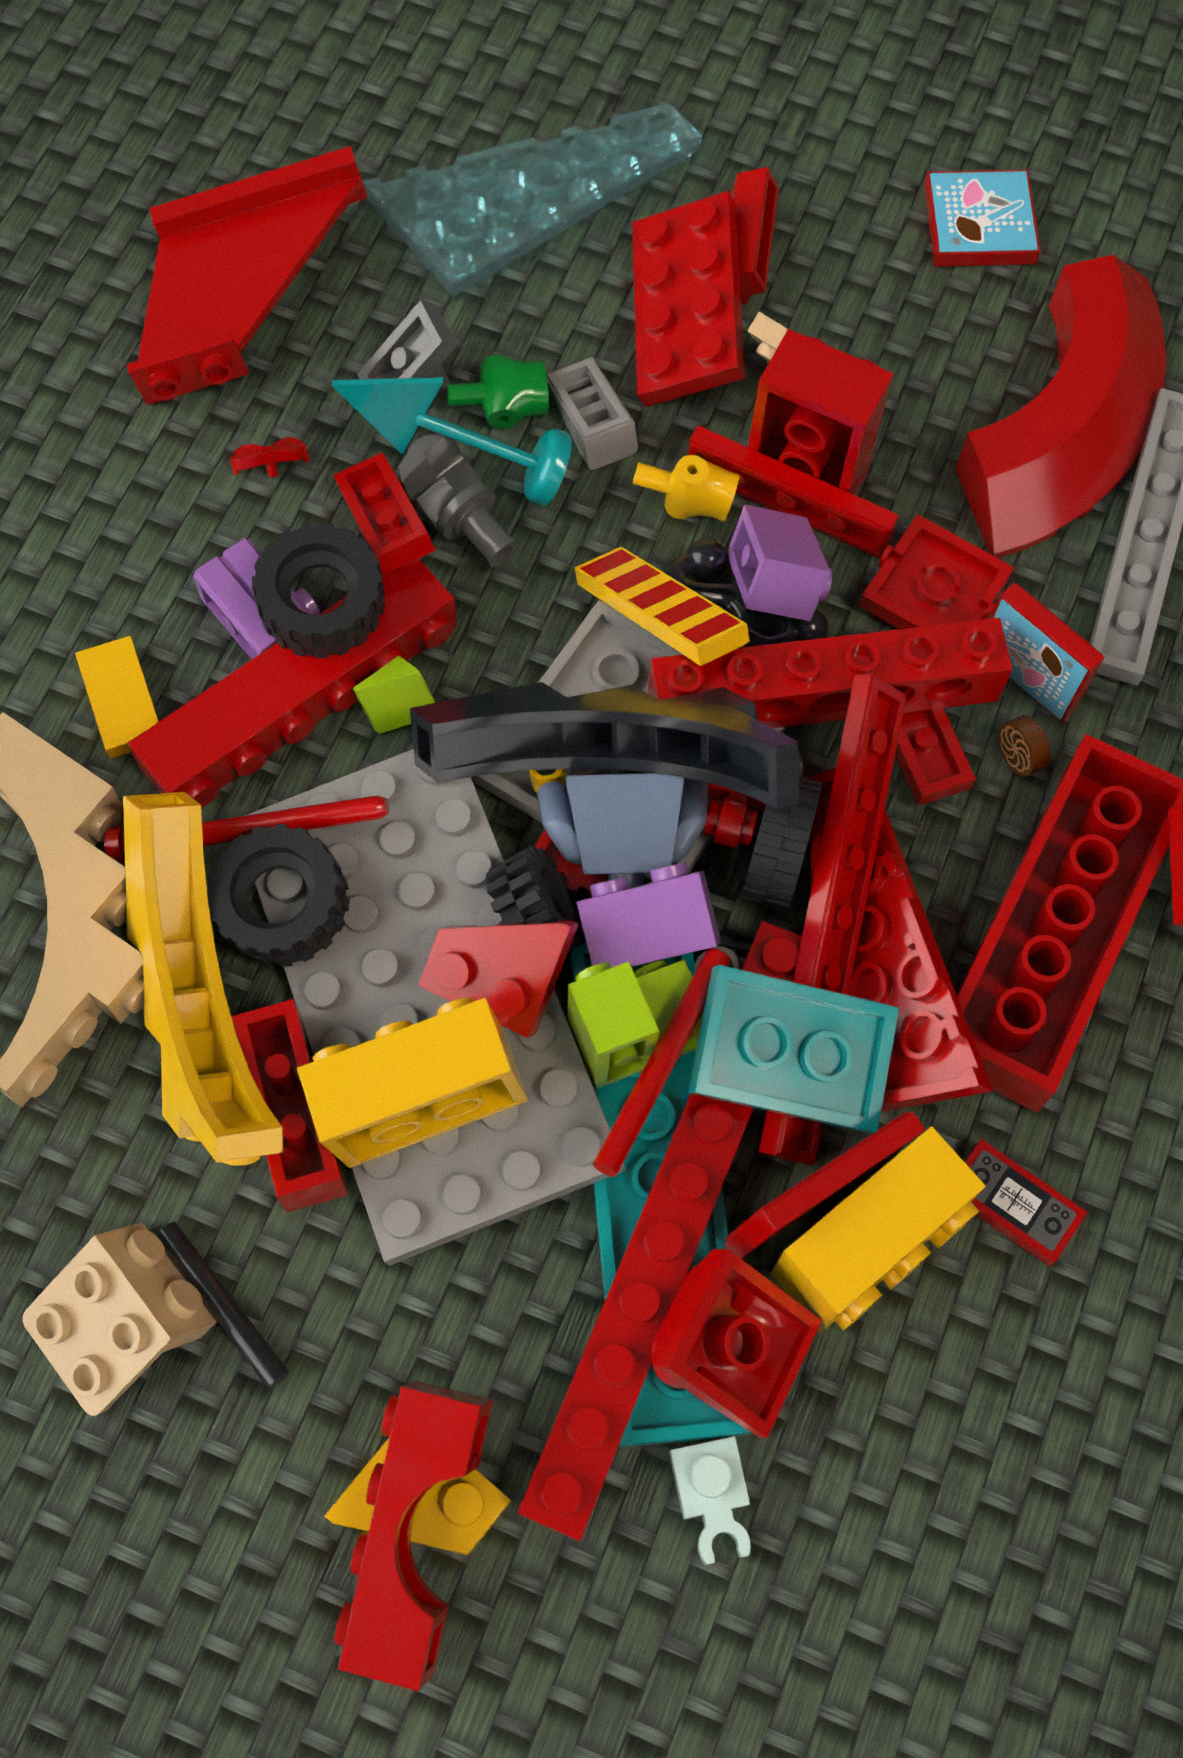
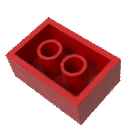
(819, 410)

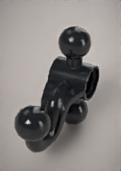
(707, 562)

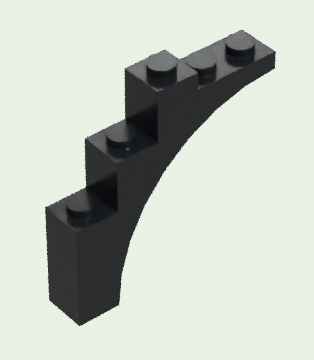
(533, 727)

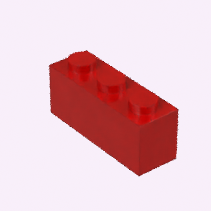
(274, 1049)

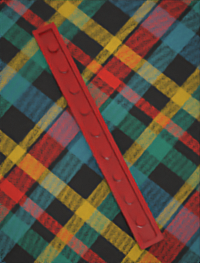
(643, 1289)

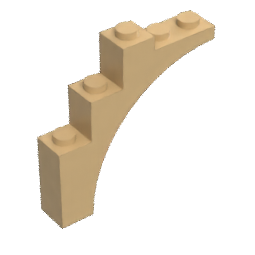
(83, 962)

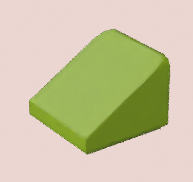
(391, 694)

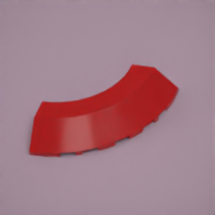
(1085, 425)

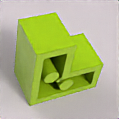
(623, 1014)

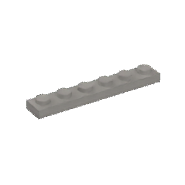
(1144, 548)

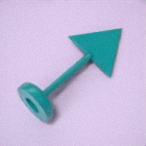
(401, 405)

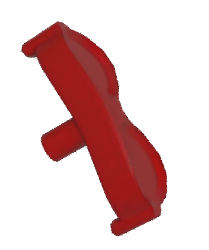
(254, 455)

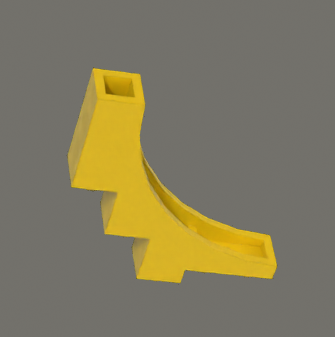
(203, 1068)

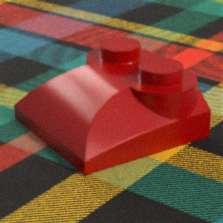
(734, 1341)

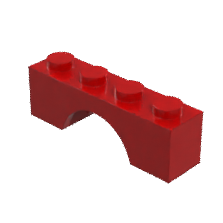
(395, 1618)

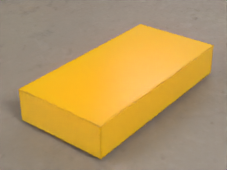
(117, 693)

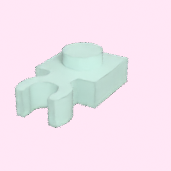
(709, 1486)

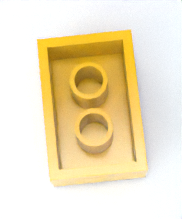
(411, 1082)
(880, 1232)

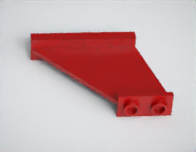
(227, 265)

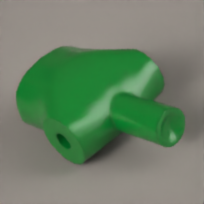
(506, 389)

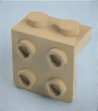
(114, 1315)

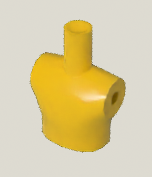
(691, 488)

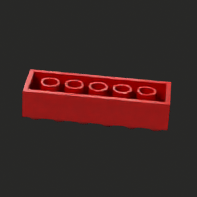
(1066, 918)

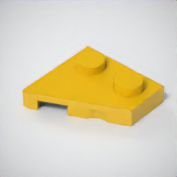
(449, 1517)

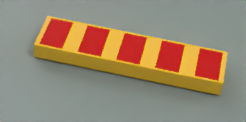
(662, 605)

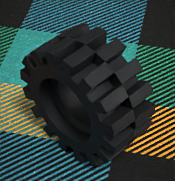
(533, 891)

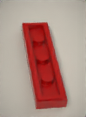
(798, 493)

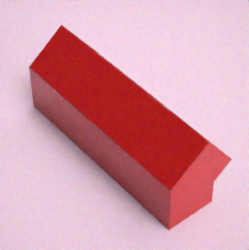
(756, 207)

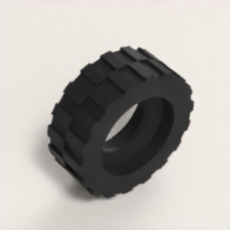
(309, 549)
(781, 849)
(245, 863)

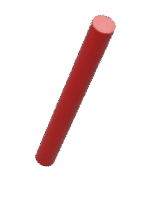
(658, 1067)

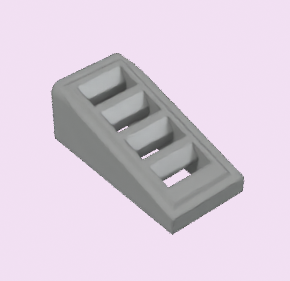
(604, 440)

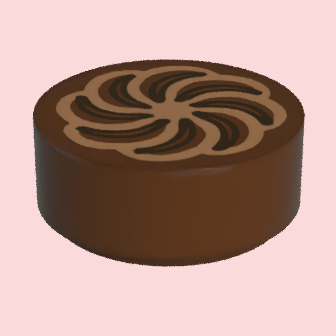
(1024, 745)

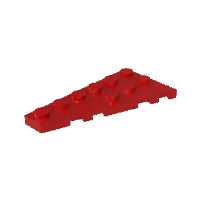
(903, 968)

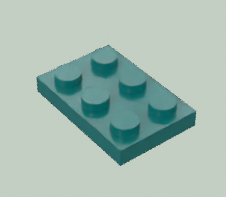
(793, 1049)

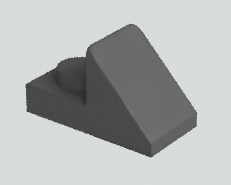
(414, 348)

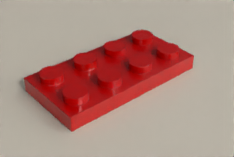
(687, 300)

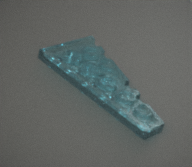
(523, 193)

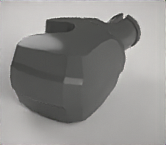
(453, 497)

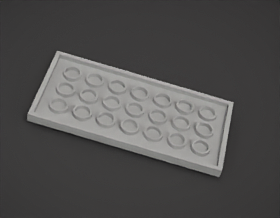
(405, 882)

